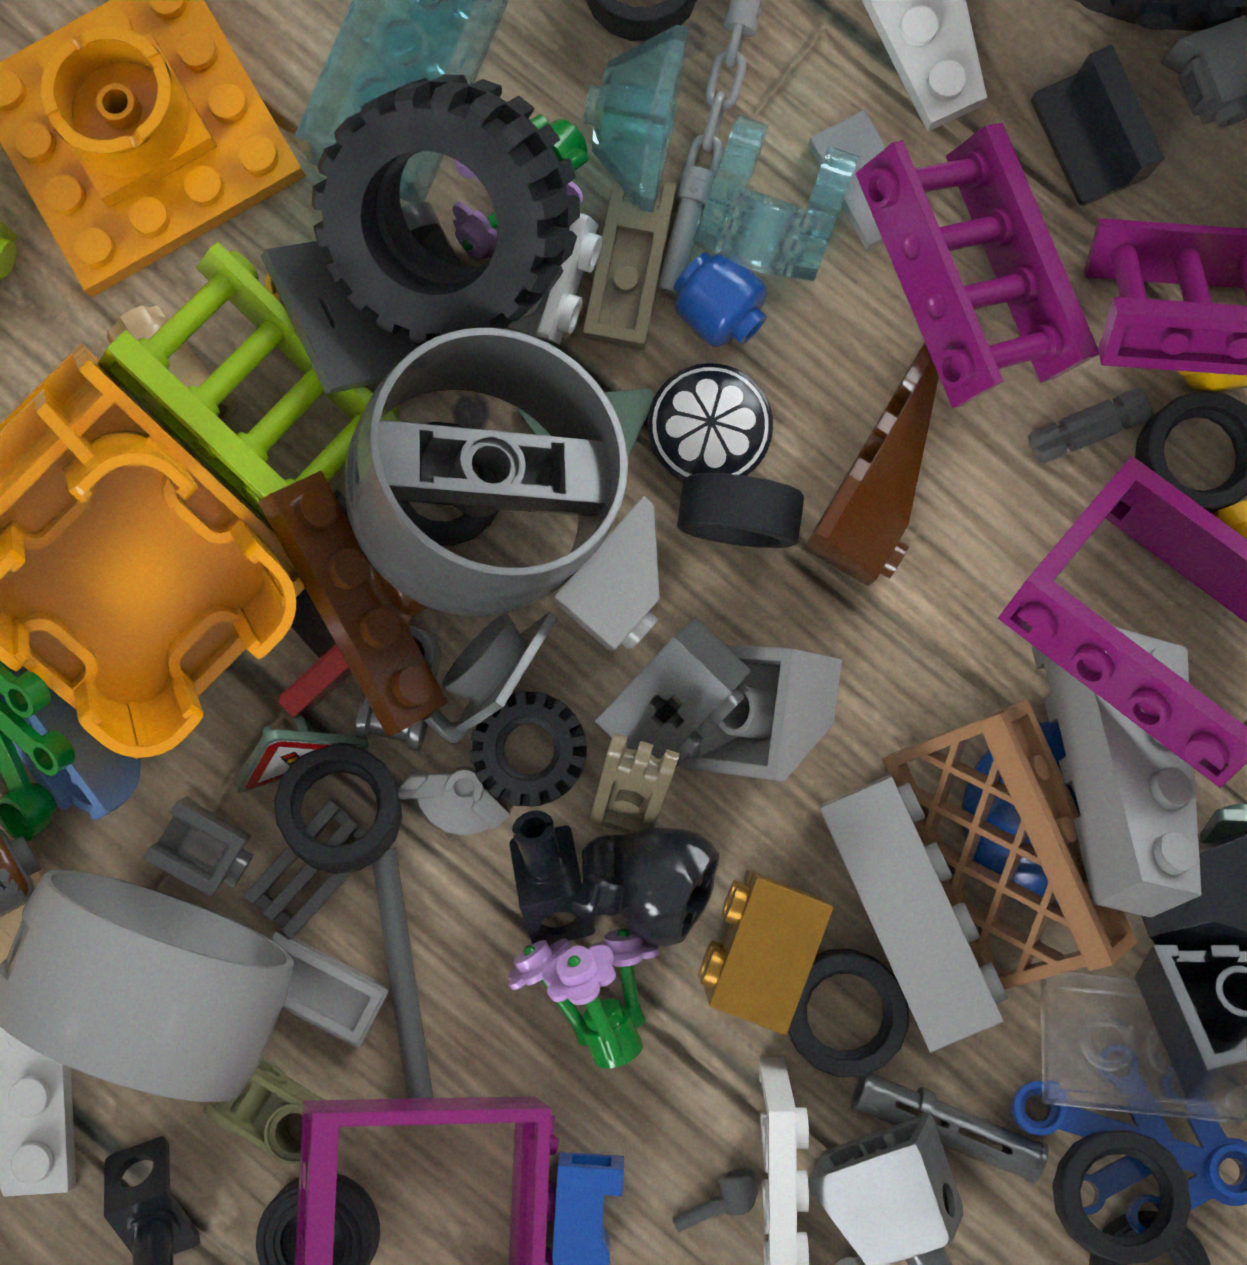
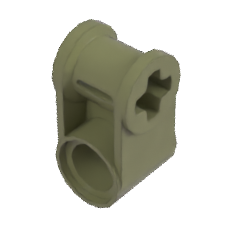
(265, 1112)

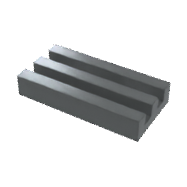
(274, 908)

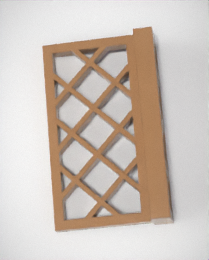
(1046, 817)

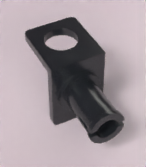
(546, 876)
(147, 1214)

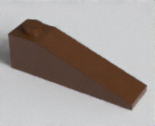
(878, 493)

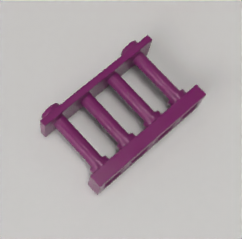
(1017, 247)
(1168, 333)

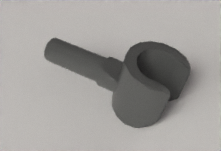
(737, 1198)

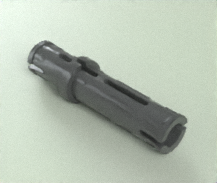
(1018, 1153)

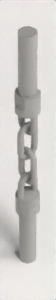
(696, 180)

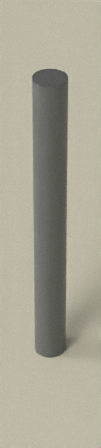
(402, 976)

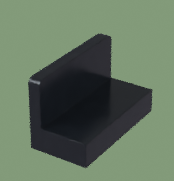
(1098, 128)

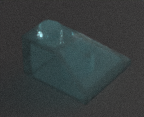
(638, 113)

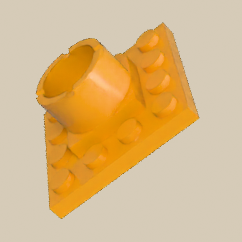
(137, 134)

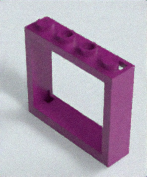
(1109, 661)
(532, 1193)

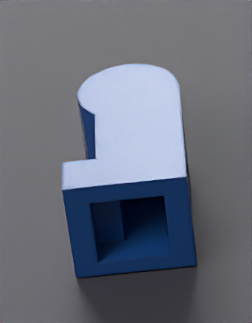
(579, 1207)

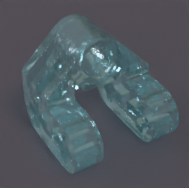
(765, 230)

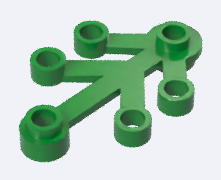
(27, 806)

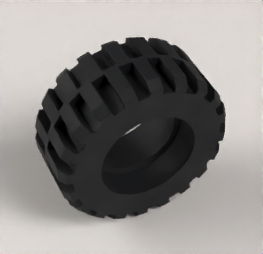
(372, 239)

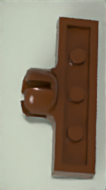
(355, 603)

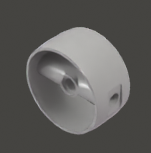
(141, 987)

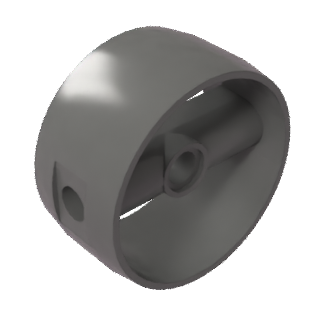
(569, 473)

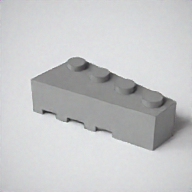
(1130, 793)

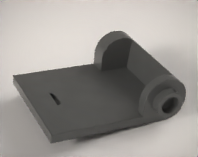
(339, 339)

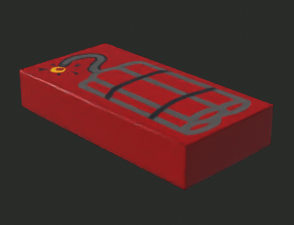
(315, 683)

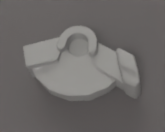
(454, 800)

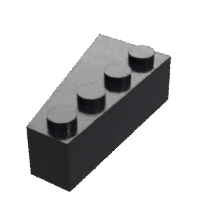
(1199, 1013)

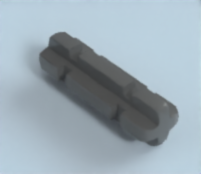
(1090, 425)

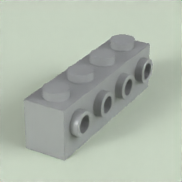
(911, 911)

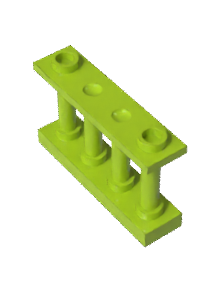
(193, 411)

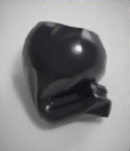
(651, 879)

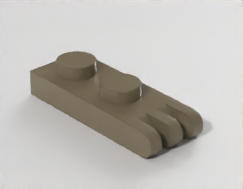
(628, 269)
(632, 786)

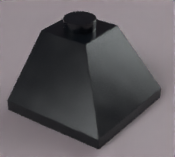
(1220, 911)

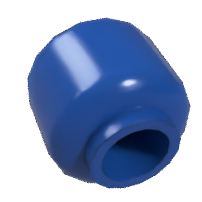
(720, 300)

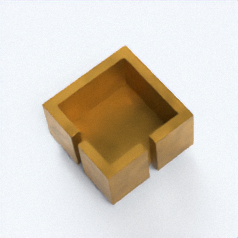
(765, 951)

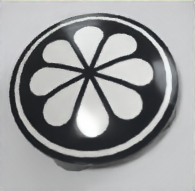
(710, 422)

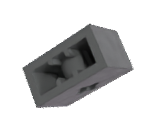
(697, 672)

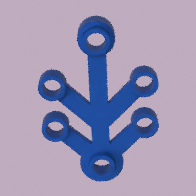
(1126, 1171)

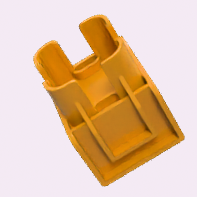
(127, 562)

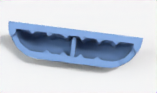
(97, 778)

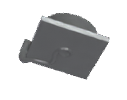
(489, 672)

